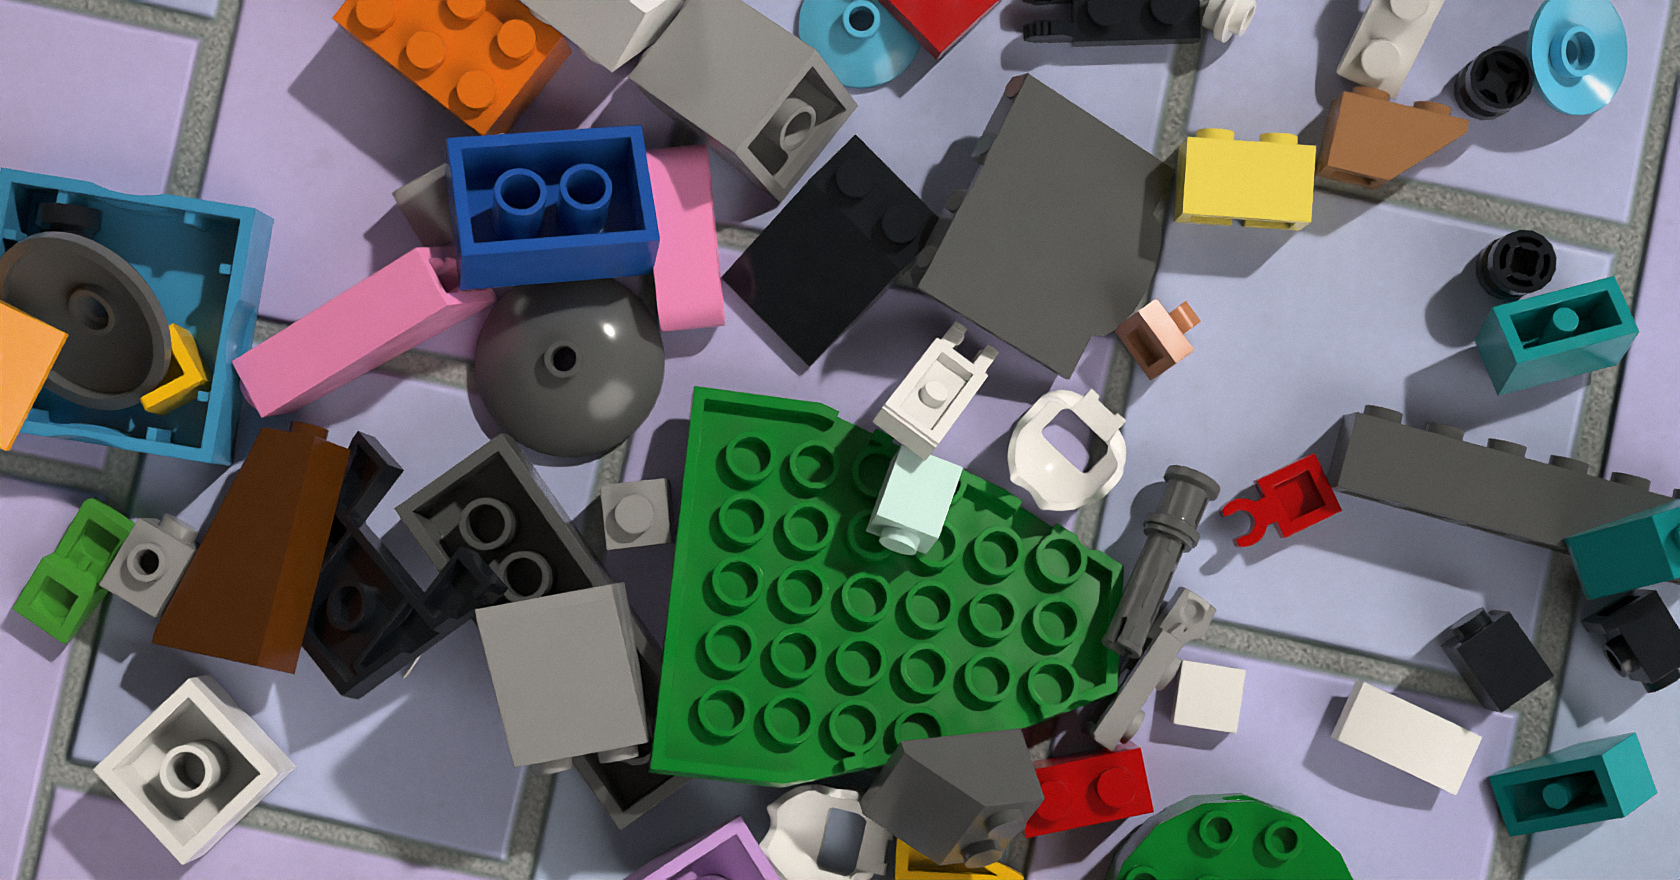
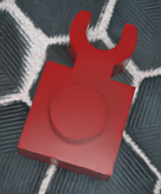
(1290, 499)

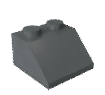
(957, 795)

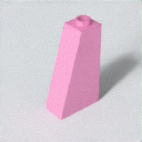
(358, 331)

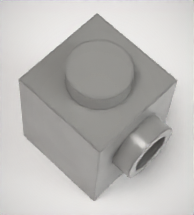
(152, 563)

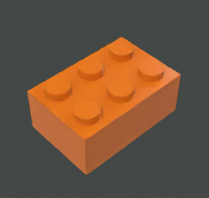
(465, 55)

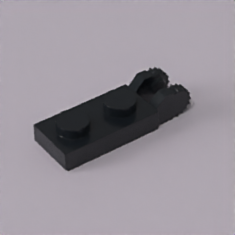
(1119, 23)

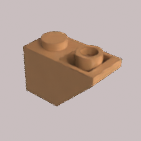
(1377, 140)

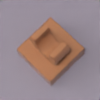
(1158, 337)

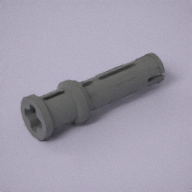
(1169, 535)

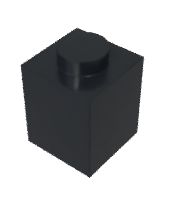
(1495, 658)

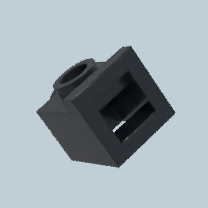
(1639, 638)

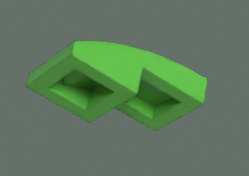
(67, 582)

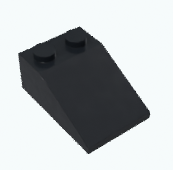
(832, 251)

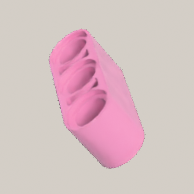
(688, 254)

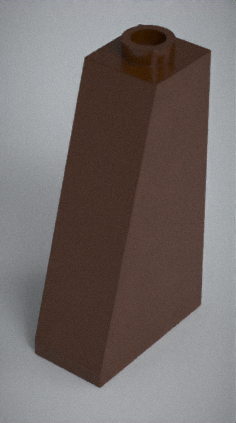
(262, 554)

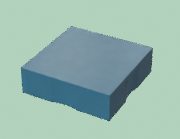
(208, 277)

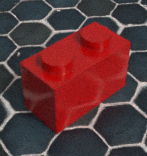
(1090, 789)

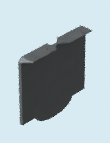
(1050, 231)

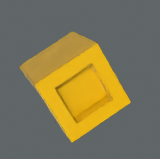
(184, 378)

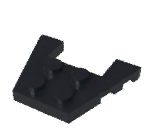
(366, 607)

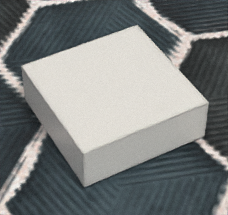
(1208, 696)

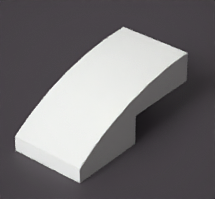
(1406, 736)

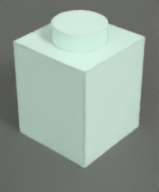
(913, 502)

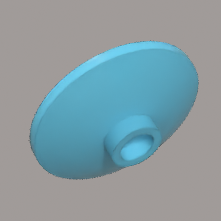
(1577, 54)
(855, 56)

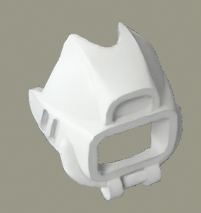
(1046, 472)
(799, 831)

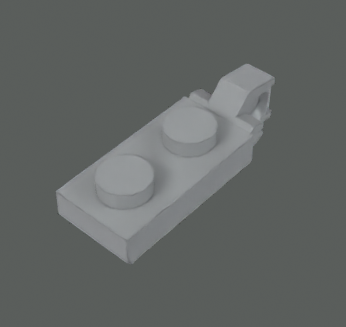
(1121, 715)

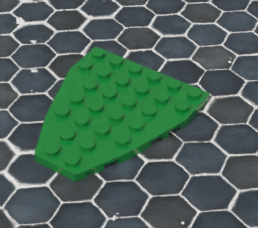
(821, 650)

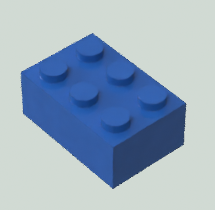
(551, 206)

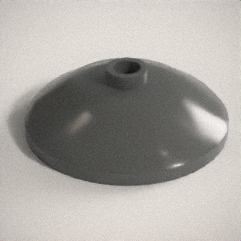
(113, 318)
(604, 393)

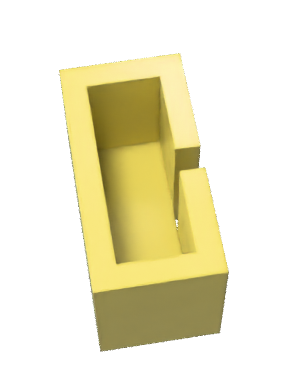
(1246, 180)

